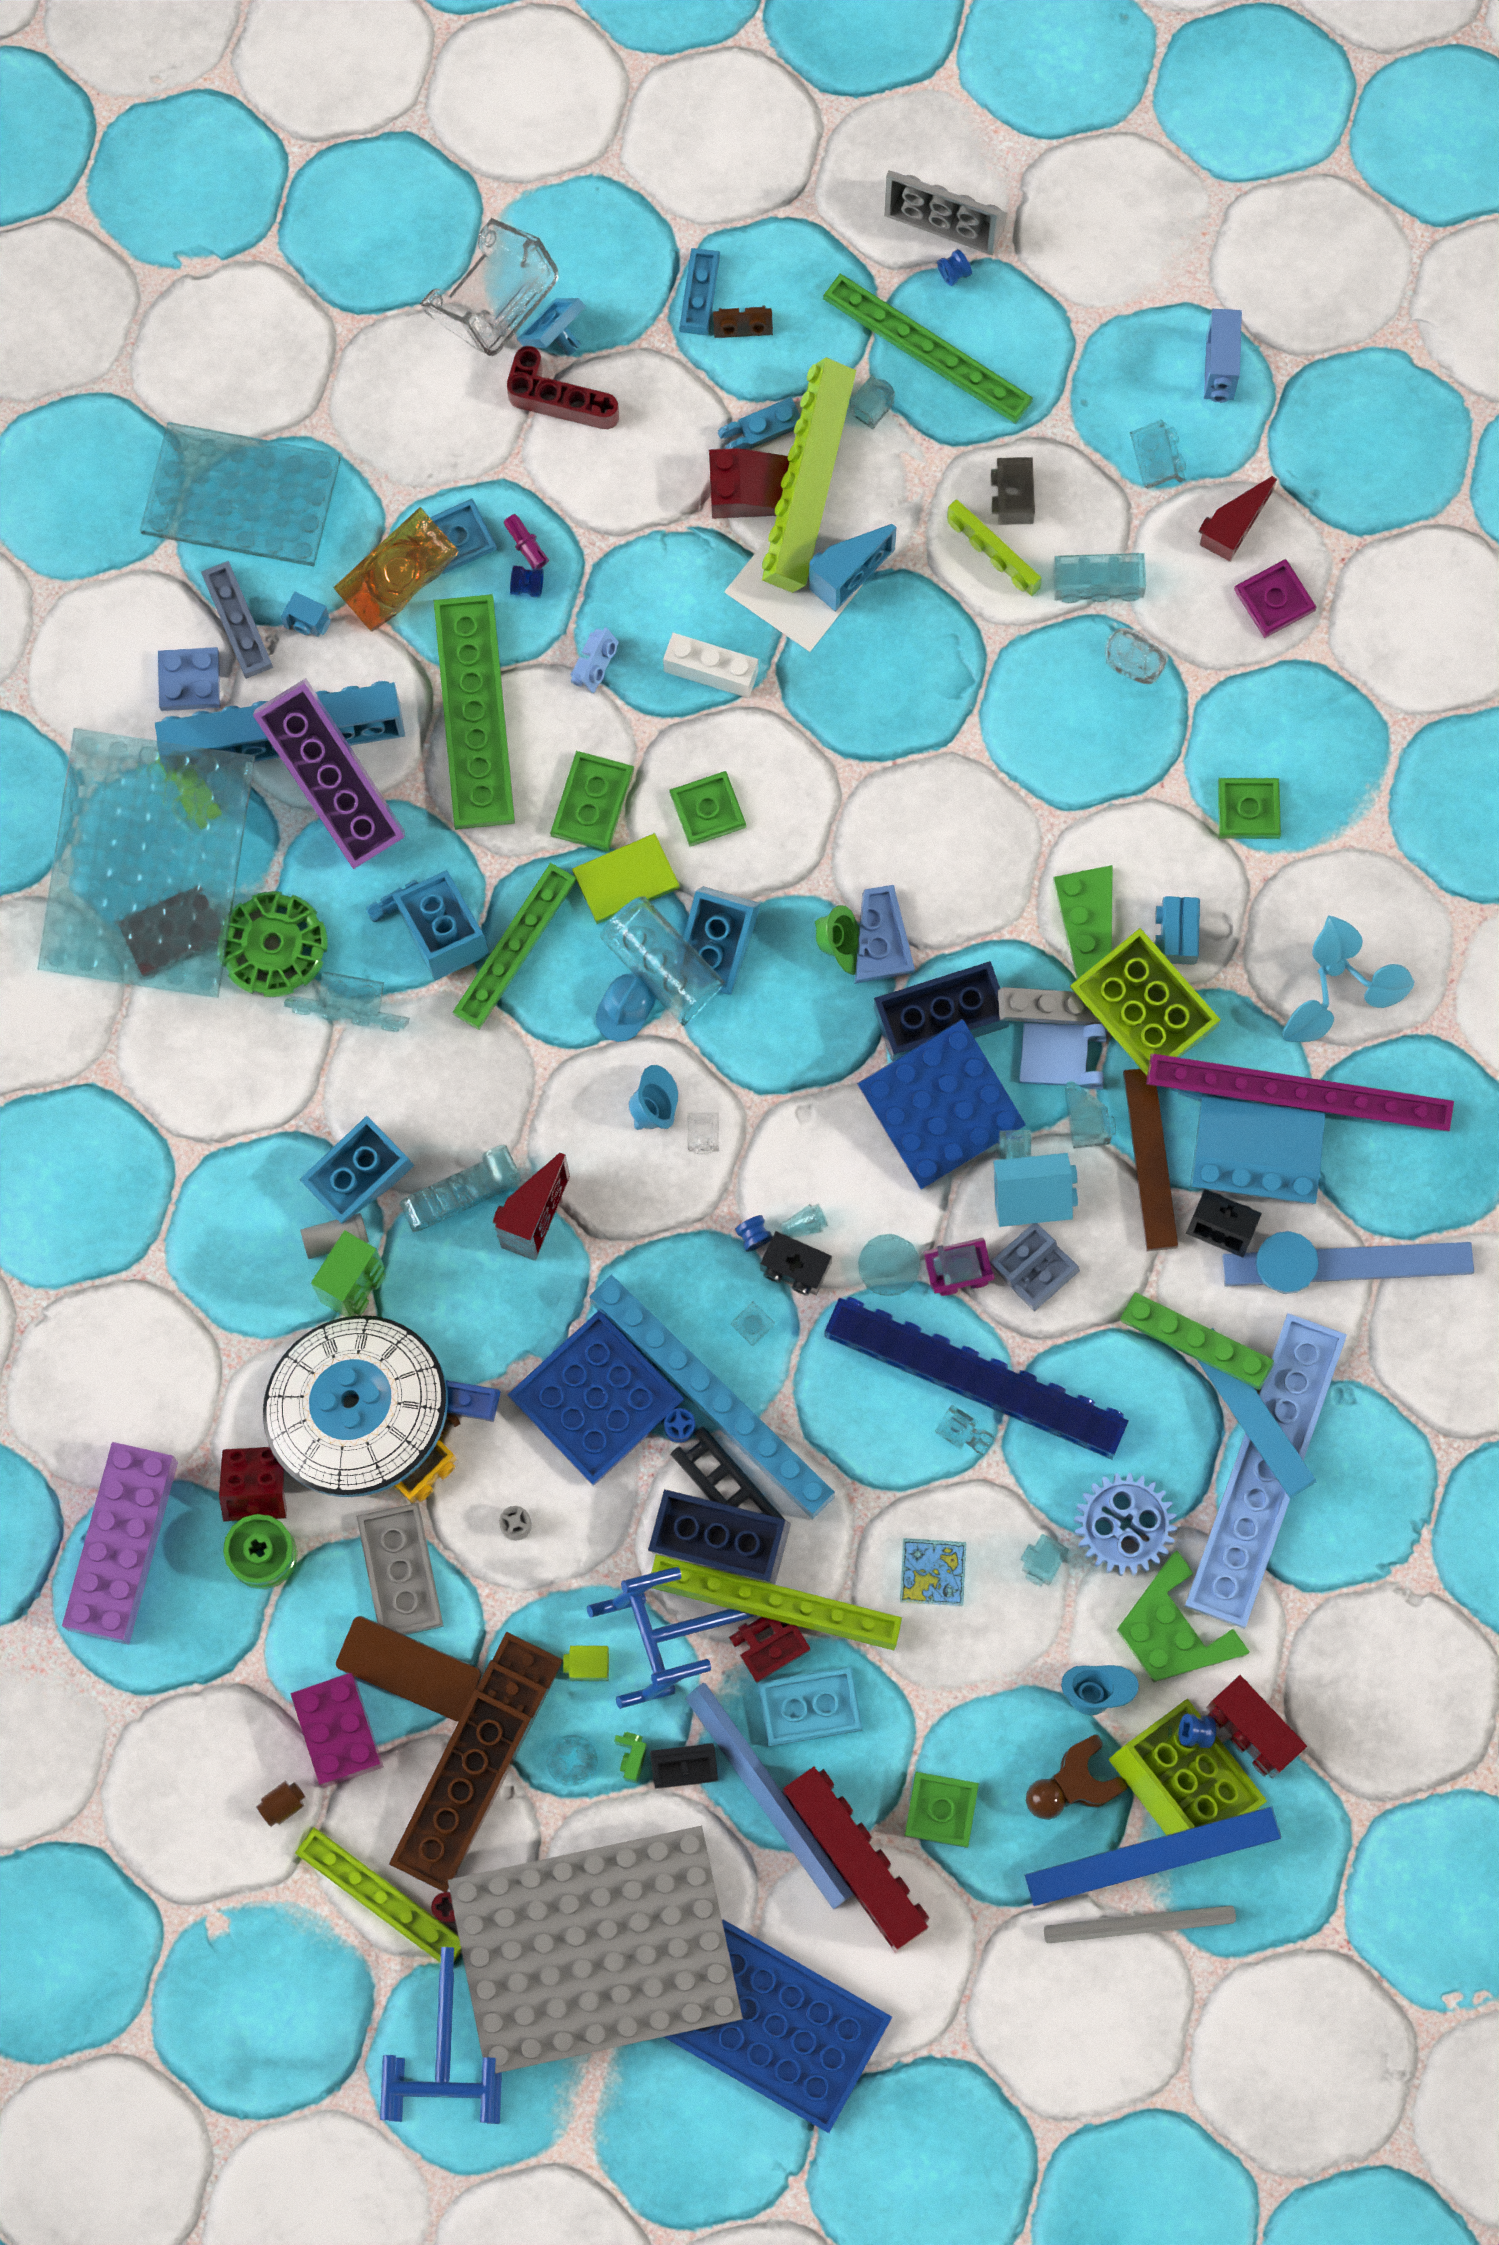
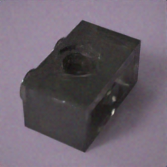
(1018, 474)

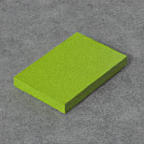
(625, 875)

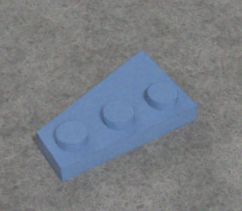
(882, 937)

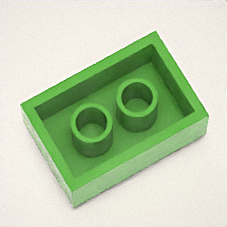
(349, 1275)

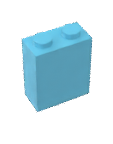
(1034, 1189)

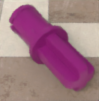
(525, 542)

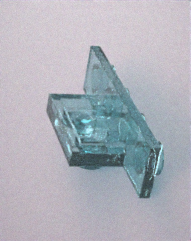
(349, 999)

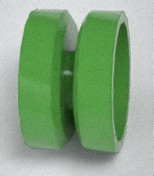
(247, 1538)

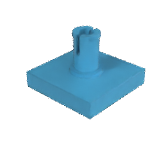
(553, 325)

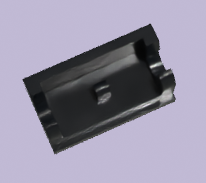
(684, 1766)

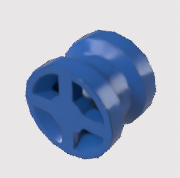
(954, 267)
(753, 1233)
(679, 1419)
(1197, 1731)

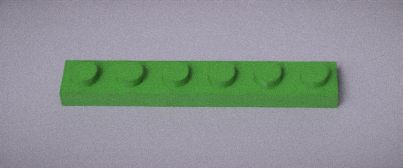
(514, 946)

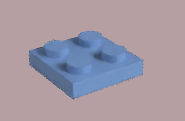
(189, 679)

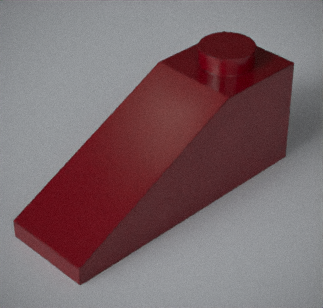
(1233, 520)

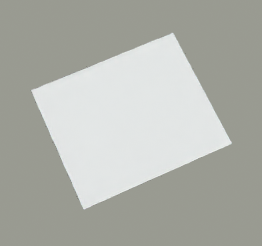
(795, 614)

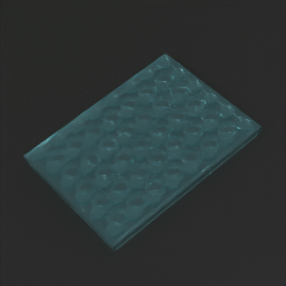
(146, 862)

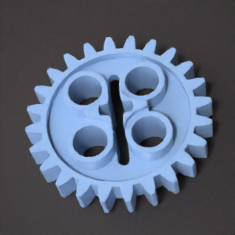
(1108, 1547)

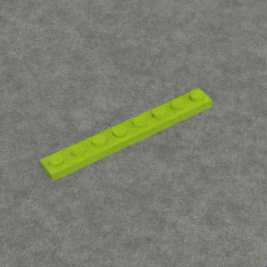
(780, 1603)

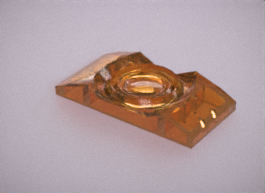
(397, 570)

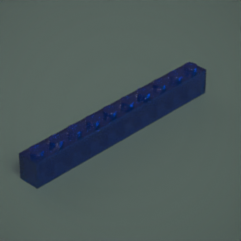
(975, 1377)

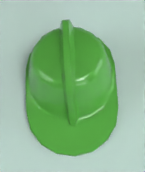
(838, 936)

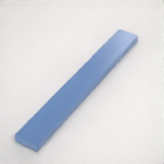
(1367, 1263)
(769, 1796)

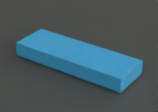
(699, 291)

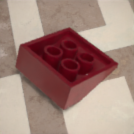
(531, 1208)

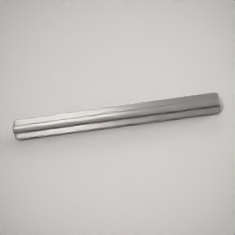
(1139, 1924)

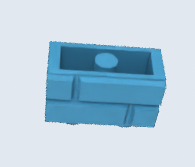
(1179, 929)

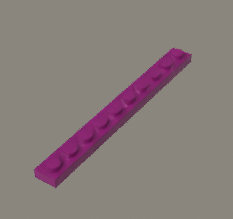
(1299, 1092)

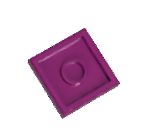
(1275, 598)

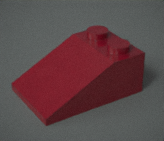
(745, 482)

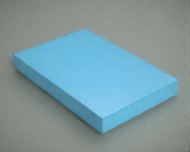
(810, 1706)

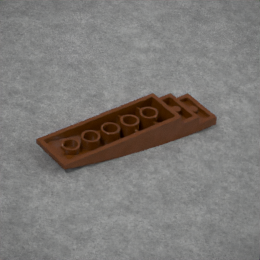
(476, 1761)

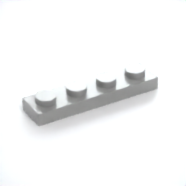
(1043, 1007)

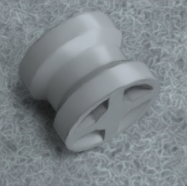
(513, 1518)

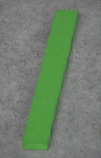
(928, 348)

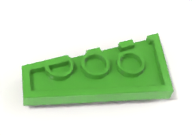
(1086, 915)

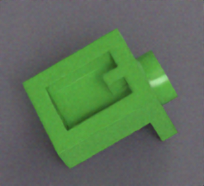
(632, 1762)

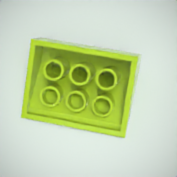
(1145, 1001)
(1184, 1783)

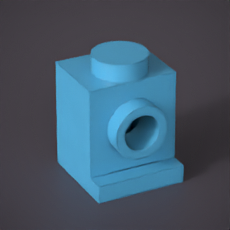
(306, 615)

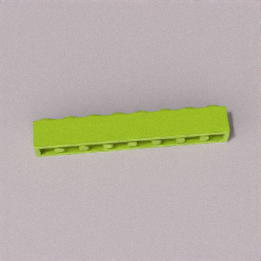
(808, 475)

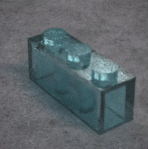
(1099, 577)

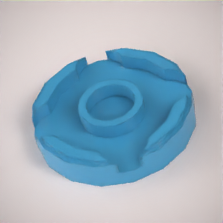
(1287, 1262)

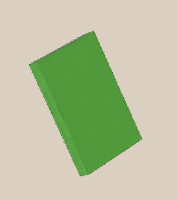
(592, 801)

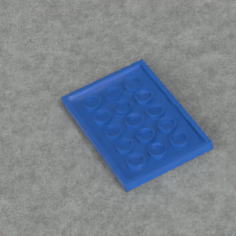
(798, 2032)

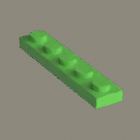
(1197, 1341)

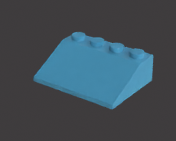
(1258, 1150)

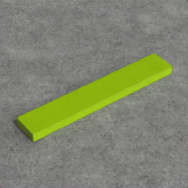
(377, 1895)

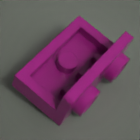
(937, 1282)

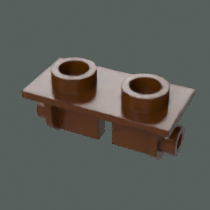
(752, 322)

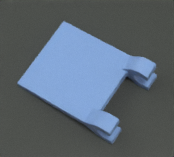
(1059, 1054)

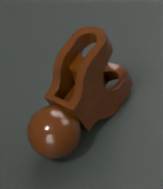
(1072, 1784)

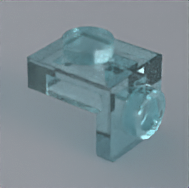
(957, 1264)

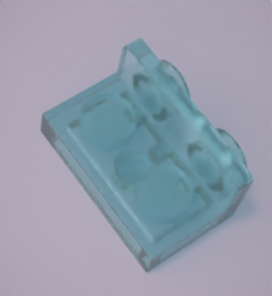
(1158, 454)

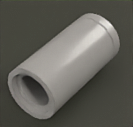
(322, 1237)

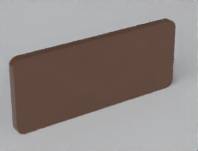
(408, 1668)

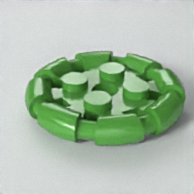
(283, 958)

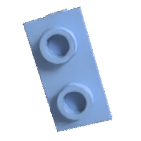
(601, 648)

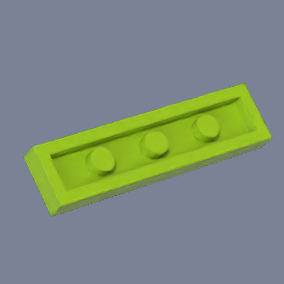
(1001, 555)

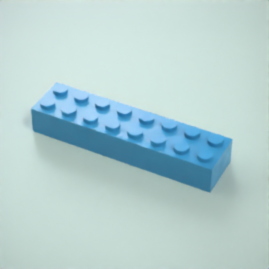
(359, 713)

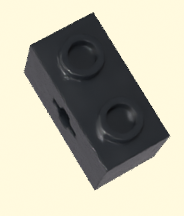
(1223, 1223)
(783, 1252)

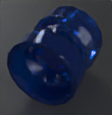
(519, 581)

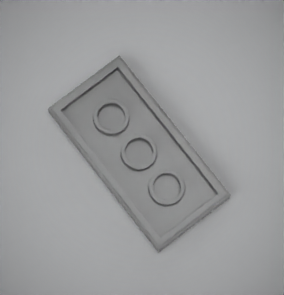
(400, 1569)

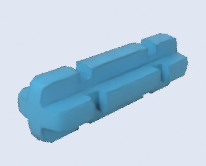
(387, 904)

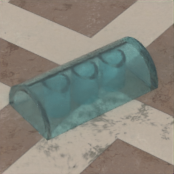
(661, 959)

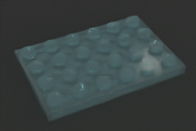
(240, 494)

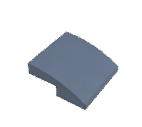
(1034, 1266)

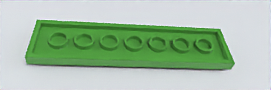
(474, 712)

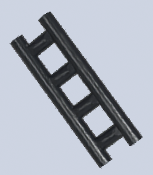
(726, 1467)

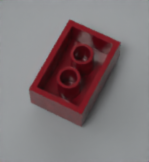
(1255, 1727)

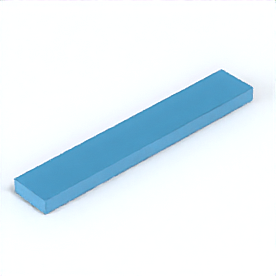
(1262, 1431)

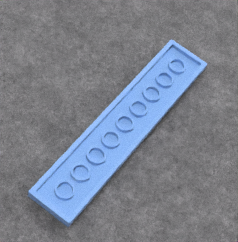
(1253, 1496)

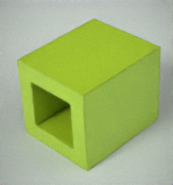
(587, 1663)

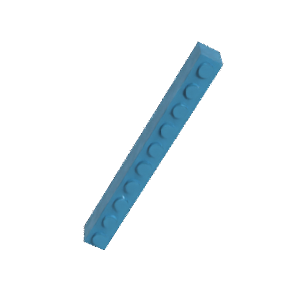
(712, 1397)

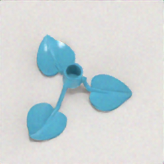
(1331, 949)

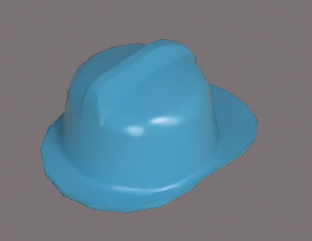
(624, 1008)
(654, 1100)
(1099, 1687)

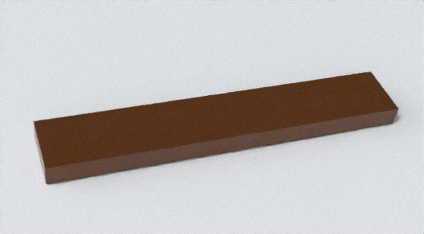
(1150, 1162)

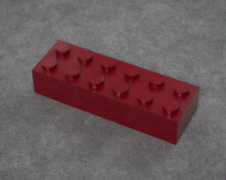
(855, 1859)

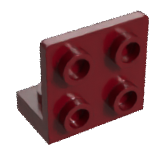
(251, 1484)

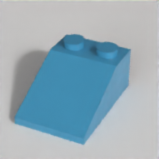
(849, 564)
(441, 925)
(721, 931)
(356, 1170)

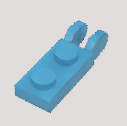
(762, 425)

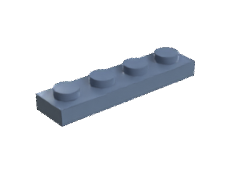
(237, 619)

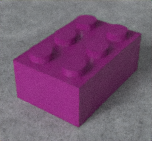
(337, 1730)

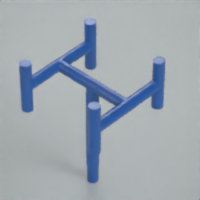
(662, 1679)
(395, 2088)

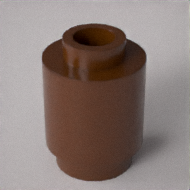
(281, 1803)

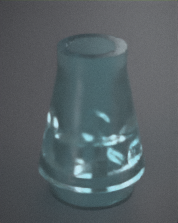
(805, 1222)

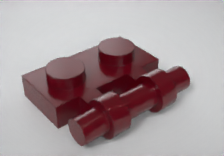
(772, 1653)

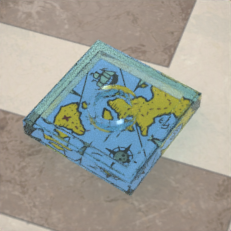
(933, 1572)

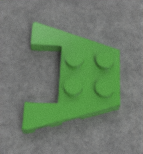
(1162, 1635)

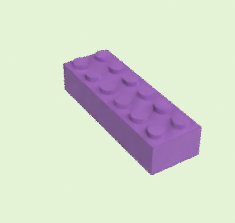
(329, 773)
(120, 1543)

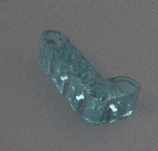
(462, 1190)

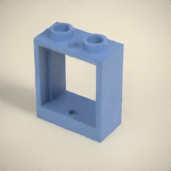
(1222, 354)

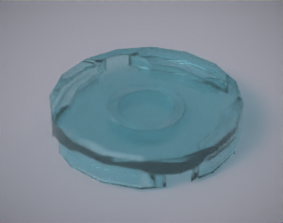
(889, 1265)

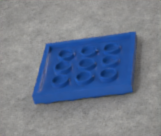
(941, 1104)
(596, 1398)

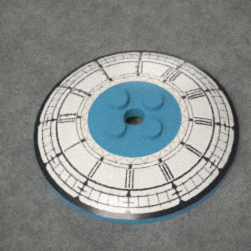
(380, 1437)

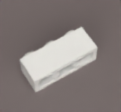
(710, 665)

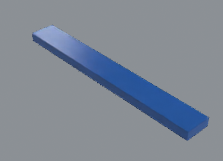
(1153, 1856)

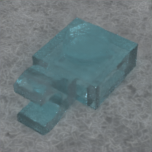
(960, 1429)

